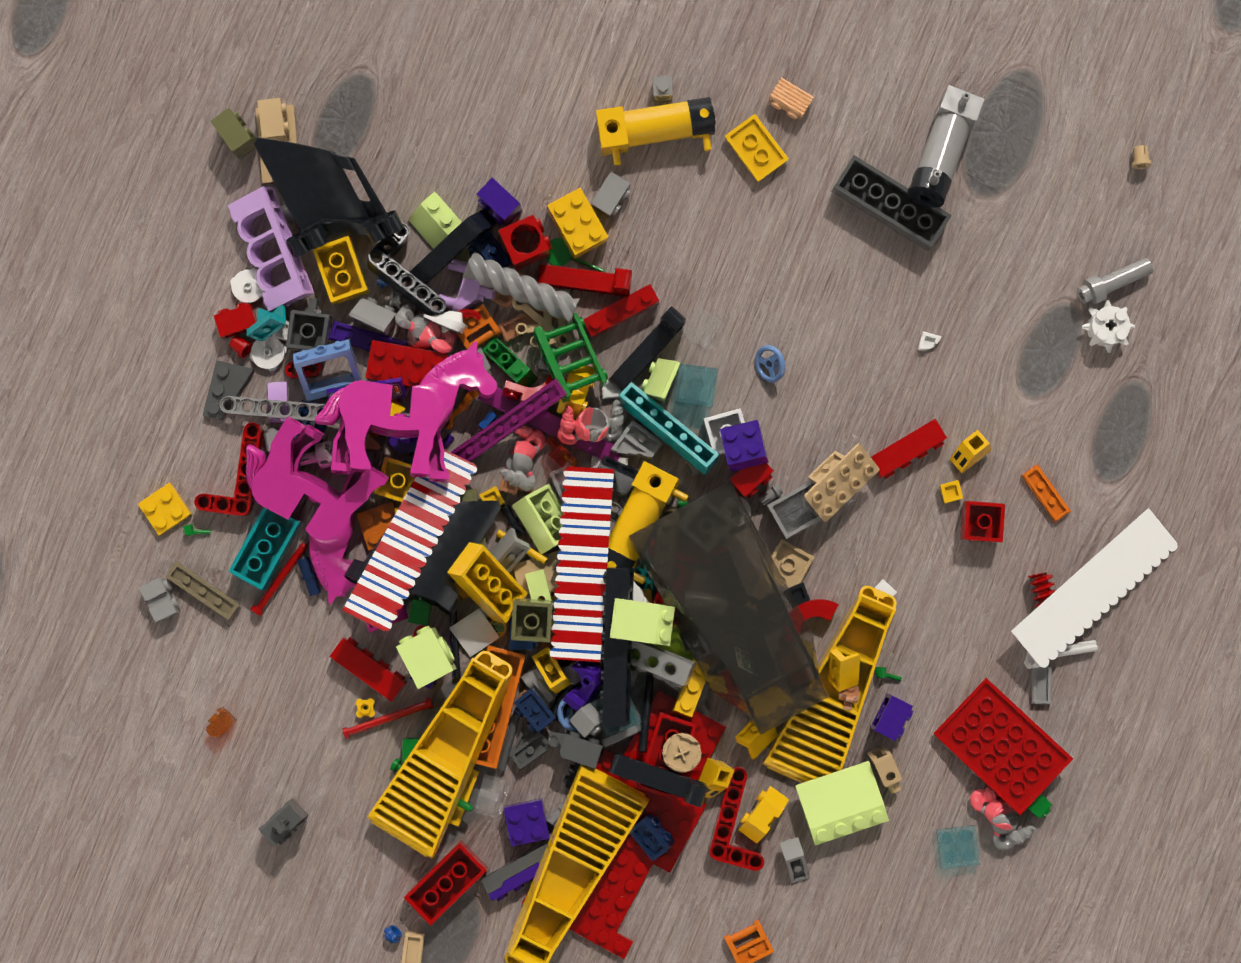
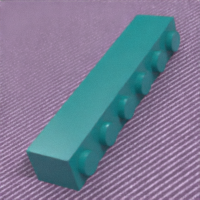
(668, 428)

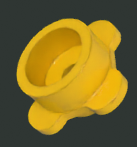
(360, 707)

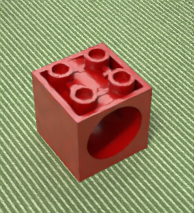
(509, 234)

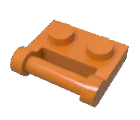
(474, 326)
(753, 949)

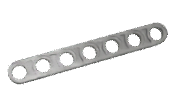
(276, 408)

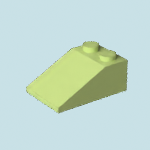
(661, 379)
(642, 622)

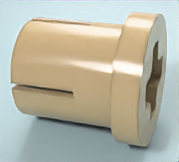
(1141, 157)

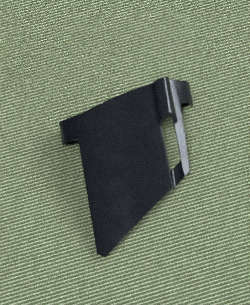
(323, 196)
(434, 584)

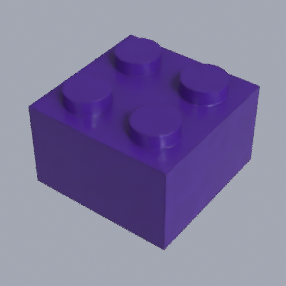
(499, 202)
(744, 445)
(892, 717)
(526, 822)

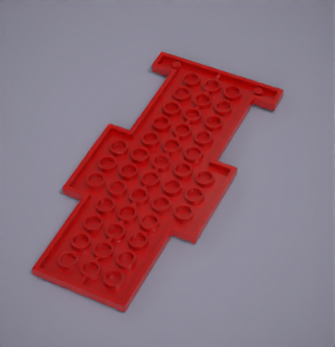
(629, 867)

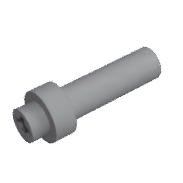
(1096, 288)

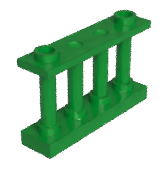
(550, 356)

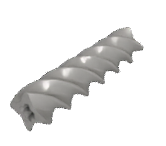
(522, 288)

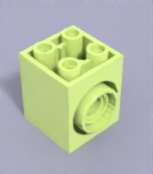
(426, 656)

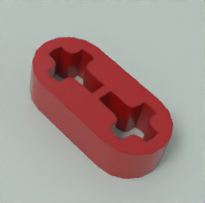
(308, 373)

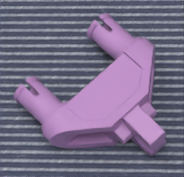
(470, 291)

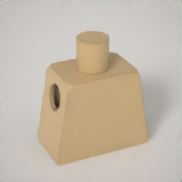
(885, 768)

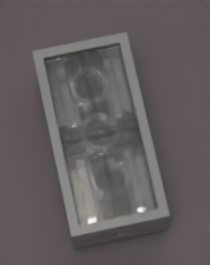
(793, 511)

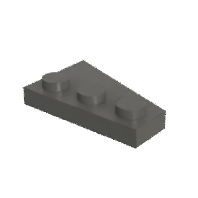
(226, 381)

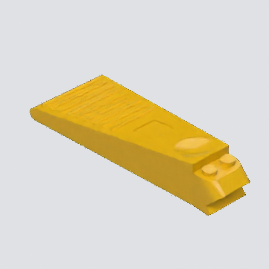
(820, 736)
(434, 775)
(581, 847)

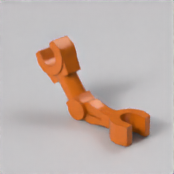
(469, 397)

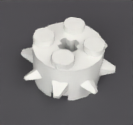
(1119, 324)

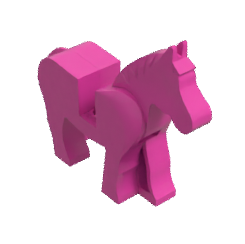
(367, 408)
(282, 486)

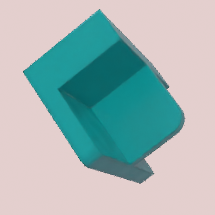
(267, 323)

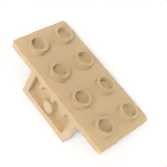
(839, 480)

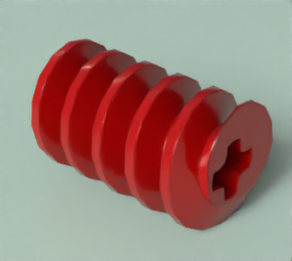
(1042, 587)

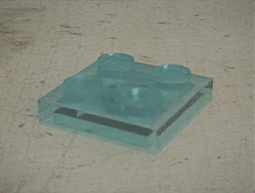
(958, 847)

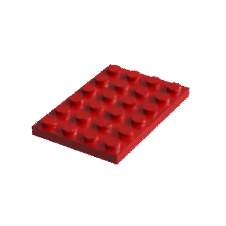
(1003, 746)

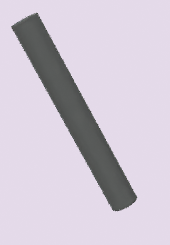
(509, 741)

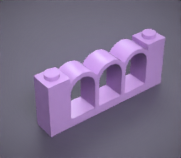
(244, 212)

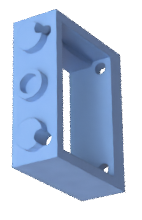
(323, 353)

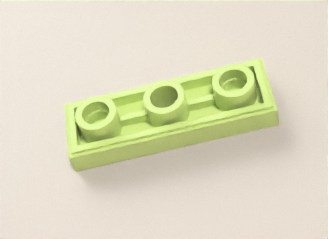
(538, 586)

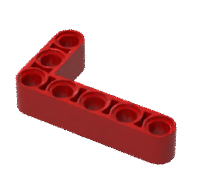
(586, 280)
(239, 496)
(729, 823)

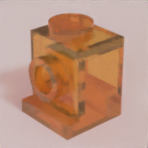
(220, 723)

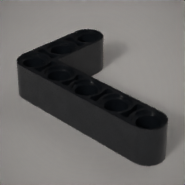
(453, 245)
(402, 275)
(645, 353)
(659, 778)

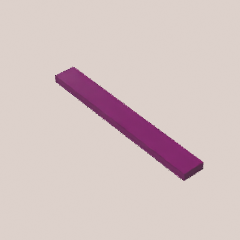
(511, 421)
(550, 424)

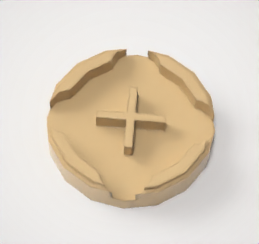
(681, 752)

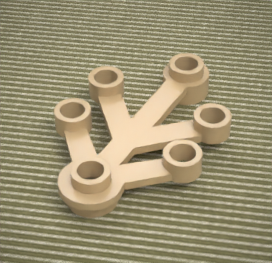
(545, 323)

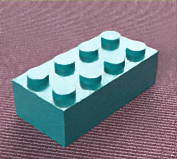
(265, 548)

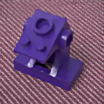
(586, 691)

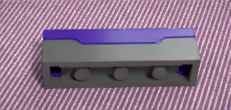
(513, 874)

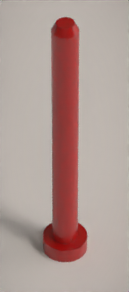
(279, 579)

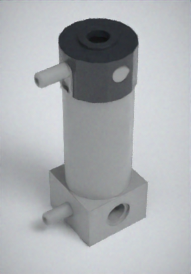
(950, 130)

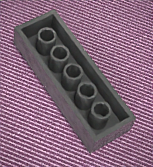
(890, 203)

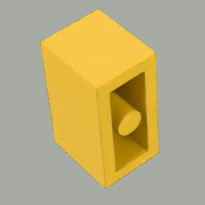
(551, 671)

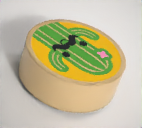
(499, 627)

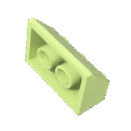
(434, 220)
(541, 517)

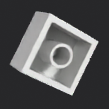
(715, 423)

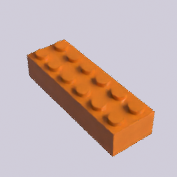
(495, 740)

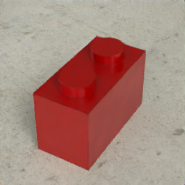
(235, 321)

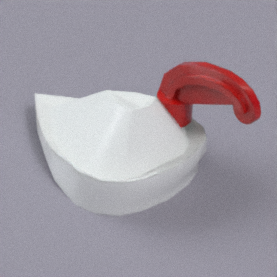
(454, 320)

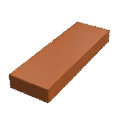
(1045, 493)

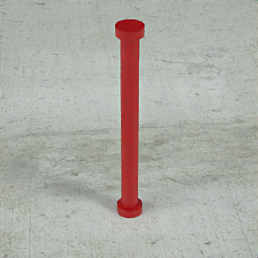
(387, 718)

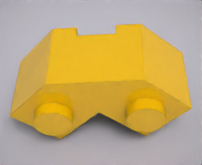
(578, 397)
(768, 808)

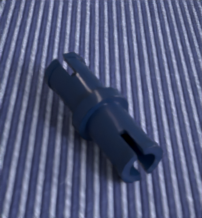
(308, 576)

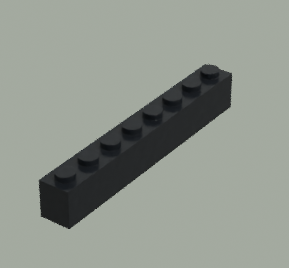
(616, 652)

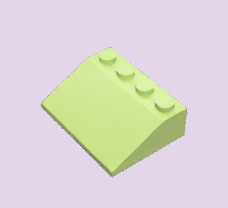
(841, 803)

